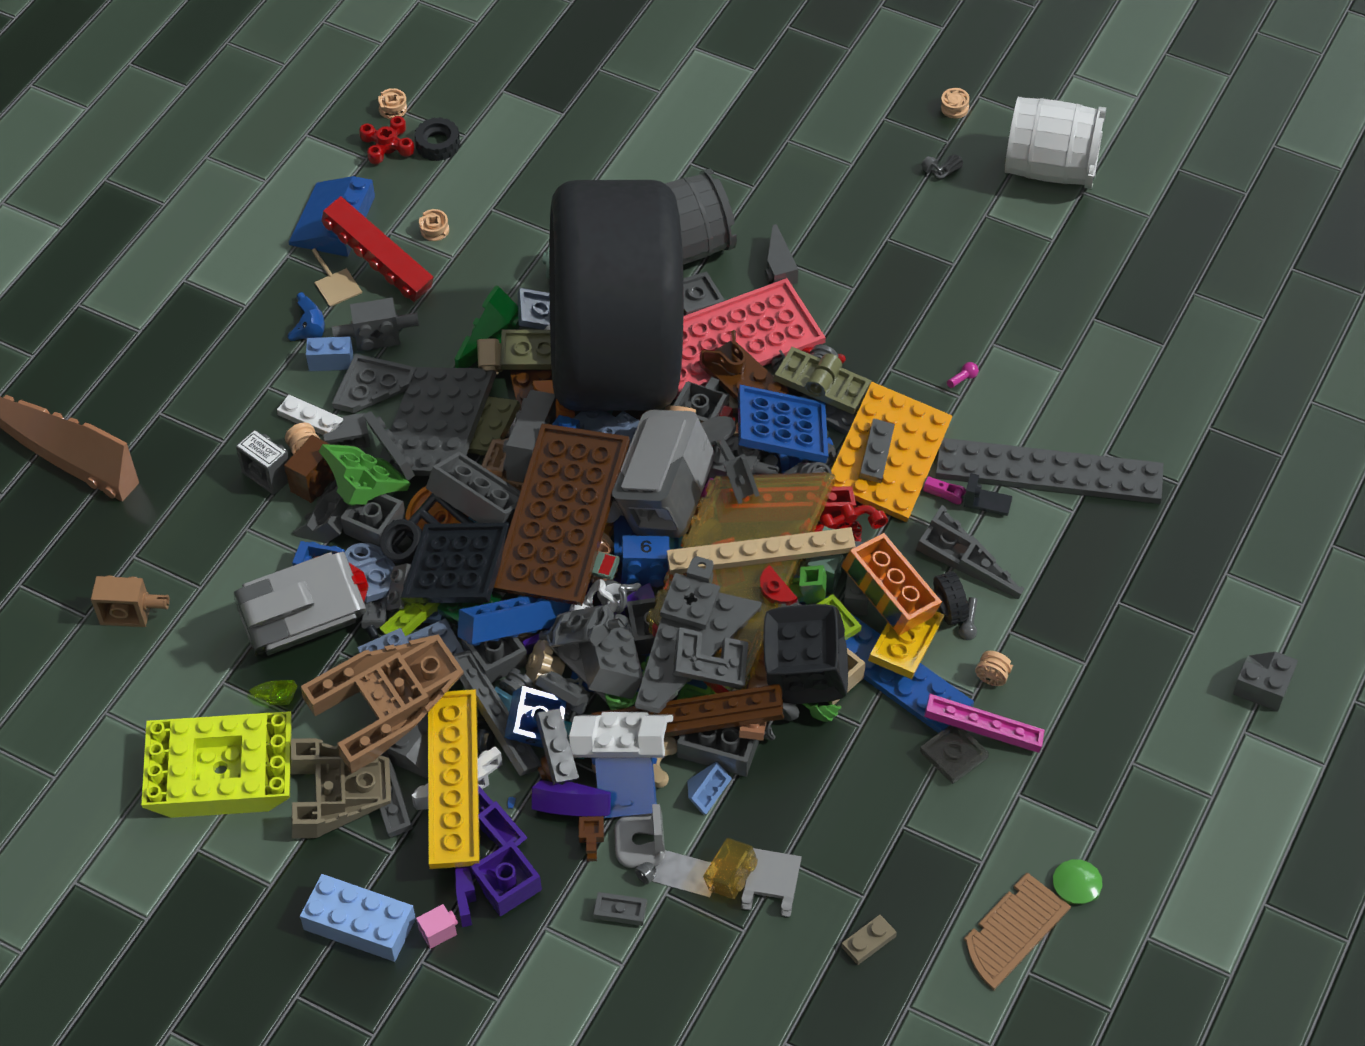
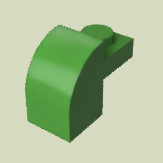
(811, 584)

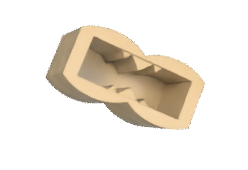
(489, 354)

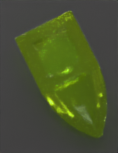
(275, 692)

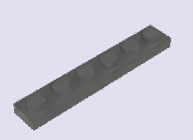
(495, 713)

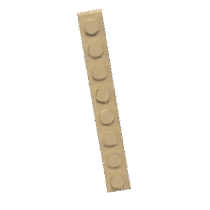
(764, 550)

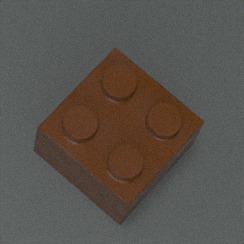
(308, 470)

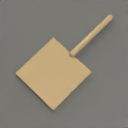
(336, 286)

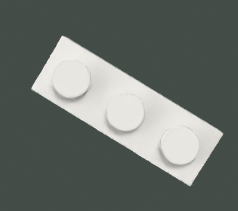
(301, 411)

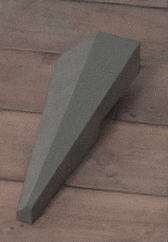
(325, 519)
(953, 546)

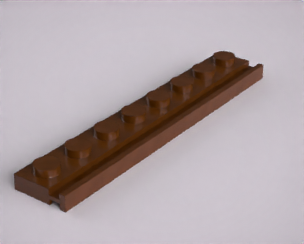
(720, 710)

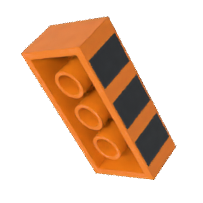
(891, 584)

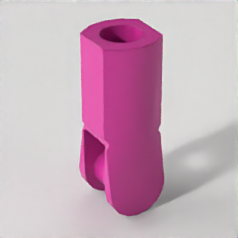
(944, 490)

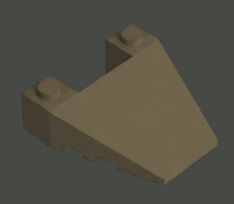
(338, 792)

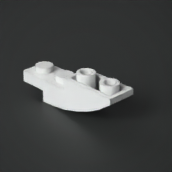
(487, 763)

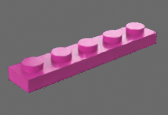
(984, 723)

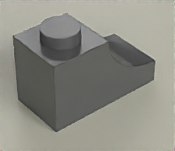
(351, 432)

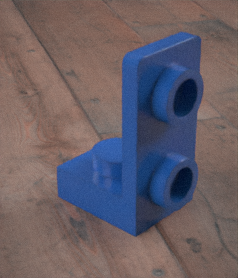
(310, 550)

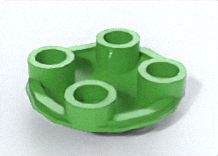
(1077, 882)

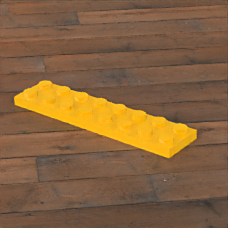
(453, 781)

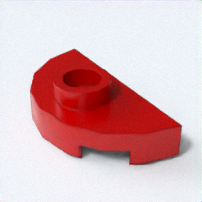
(775, 589)

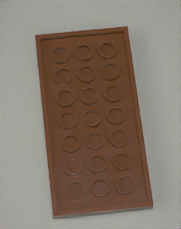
(561, 514)

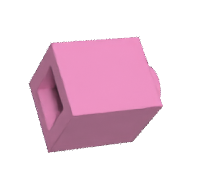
(437, 925)

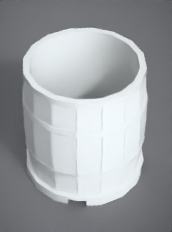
(1055, 141)

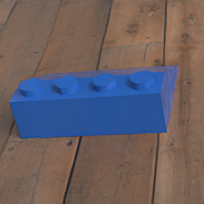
(311, 232)

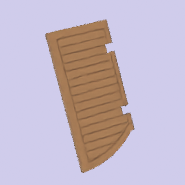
(1013, 929)

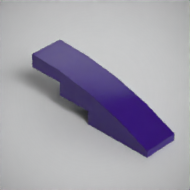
(465, 893)

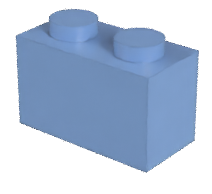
(329, 353)

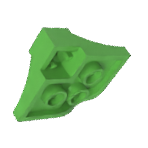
(361, 475)

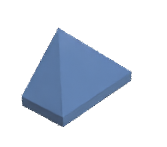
(707, 786)

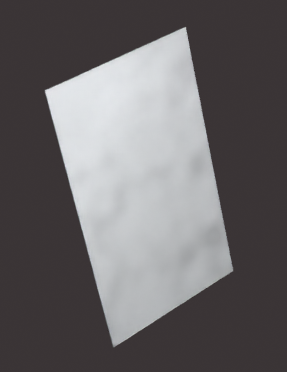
(683, 873)

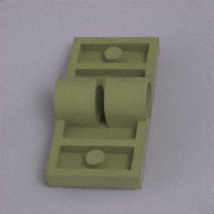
(822, 379)

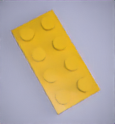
(905, 651)

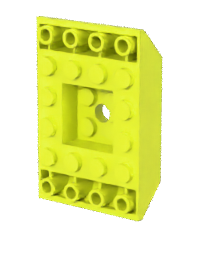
(187, 751)

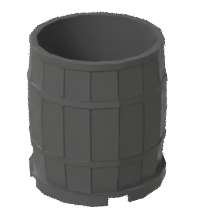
(703, 216)

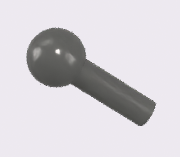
(968, 630)

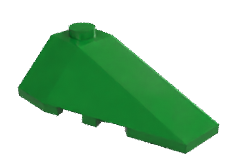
(499, 315)

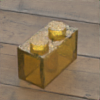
(730, 868)

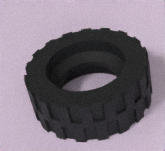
(434, 127)
(953, 597)

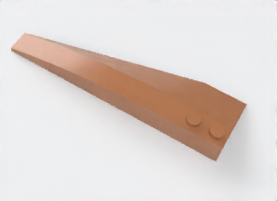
(75, 448)

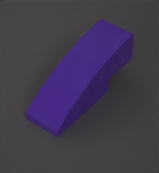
(570, 799)
(496, 822)

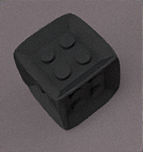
(806, 653)

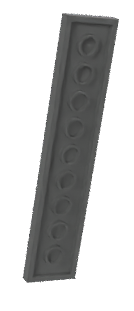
(1051, 470)

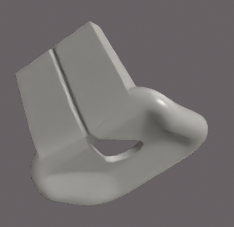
(633, 855)

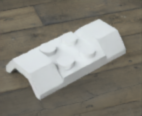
(619, 735)

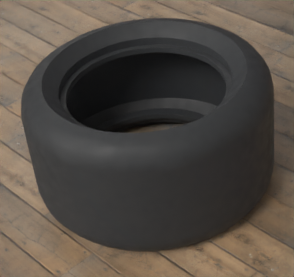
(615, 295)

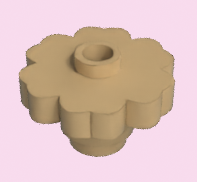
(542, 661)

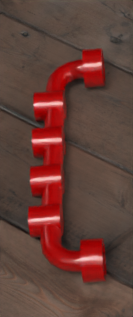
(849, 514)

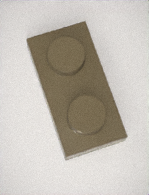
(868, 939)

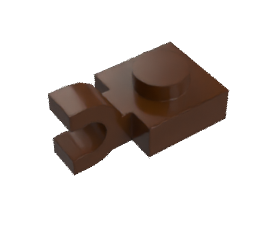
(591, 832)

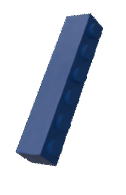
(508, 618)

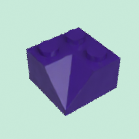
(506, 878)

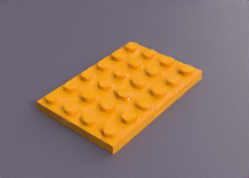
(910, 456)

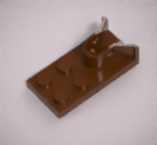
(737, 367)

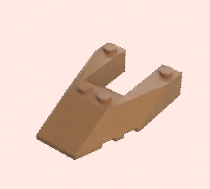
(398, 686)

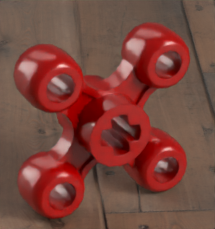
(386, 140)

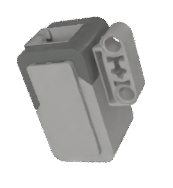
(663, 474)
(301, 602)

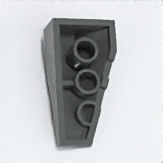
(412, 750)

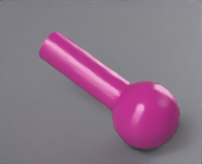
(968, 370)

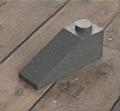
(780, 261)

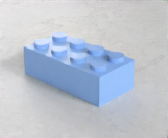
(358, 917)

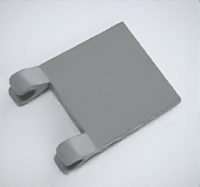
(773, 877)

